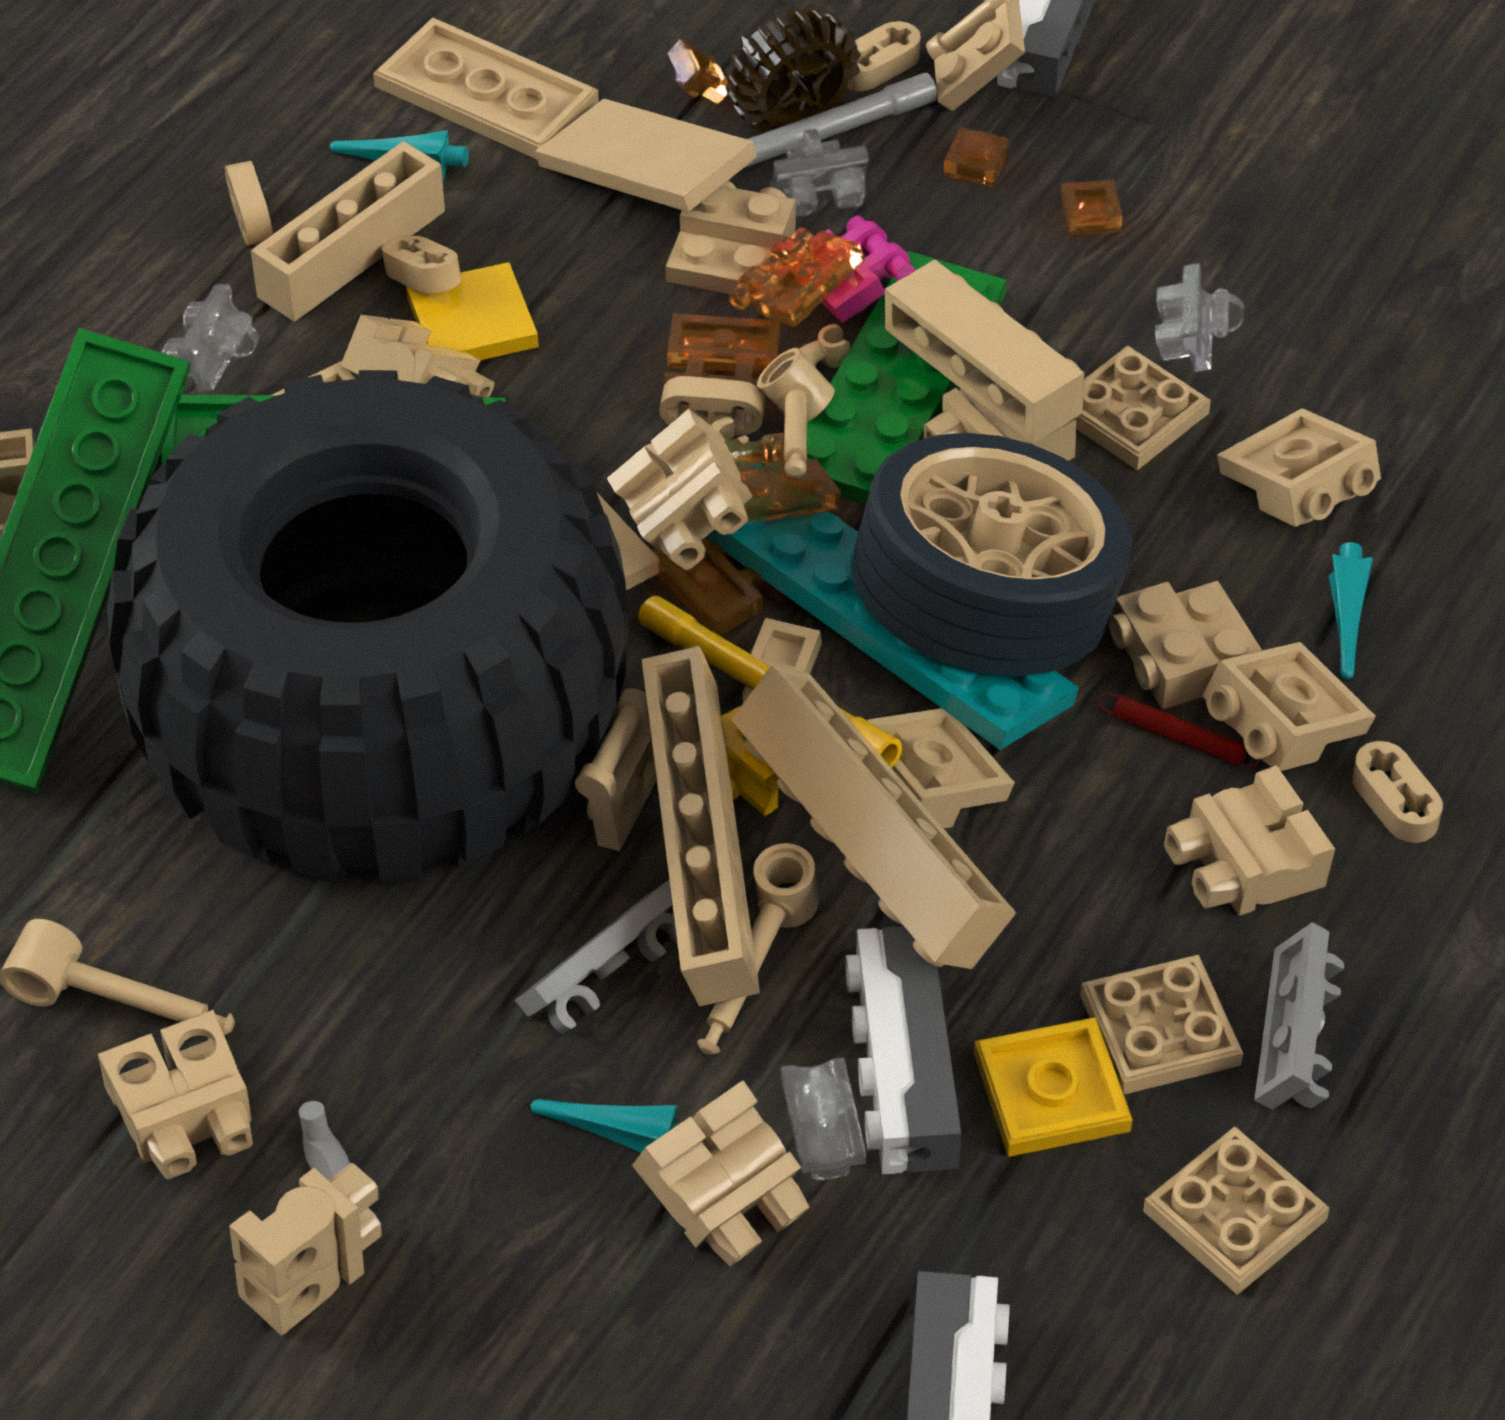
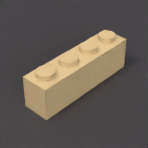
(347, 230)
(984, 351)

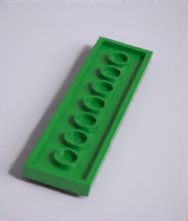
(65, 530)

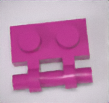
(864, 282)

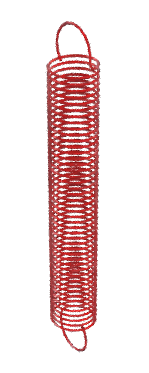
(1179, 723)

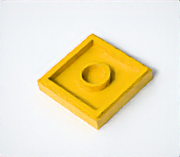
(479, 315)
(1052, 1086)

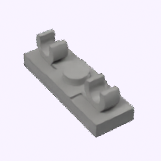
(602, 956)
(1296, 1019)

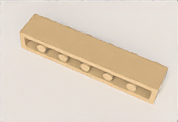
(872, 819)
(699, 827)

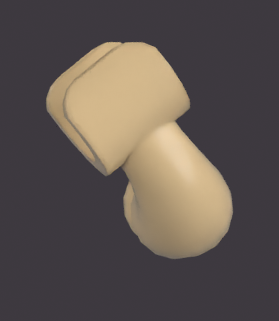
(829, 347)

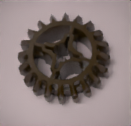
(792, 68)

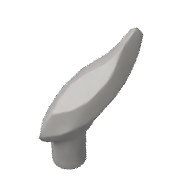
(319, 1143)

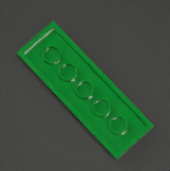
(882, 396)

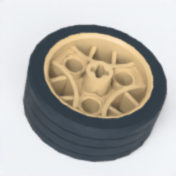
(990, 554)

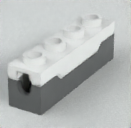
(1050, 39)
(907, 1054)
(954, 1348)

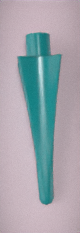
(431, 144)
(1348, 590)
(626, 1125)

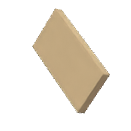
(484, 87)
(646, 154)

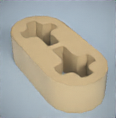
(886, 54)
(248, 203)
(421, 264)
(714, 400)
(1405, 787)

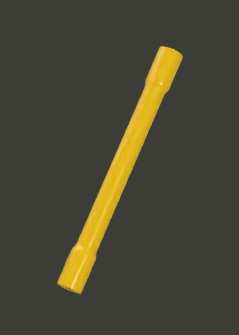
(684, 631)

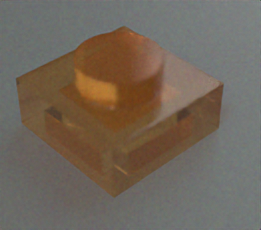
(697, 72)
(976, 156)
(1091, 207)

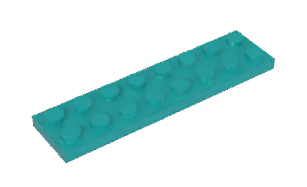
(811, 564)

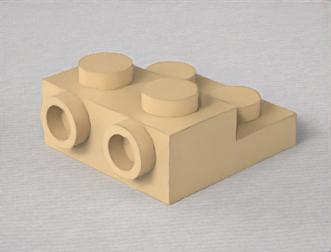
(729, 236)
(1303, 466)
(1179, 638)
(1285, 705)
(945, 764)

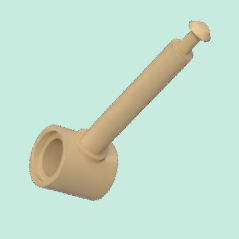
(800, 395)
(777, 909)
(47, 963)

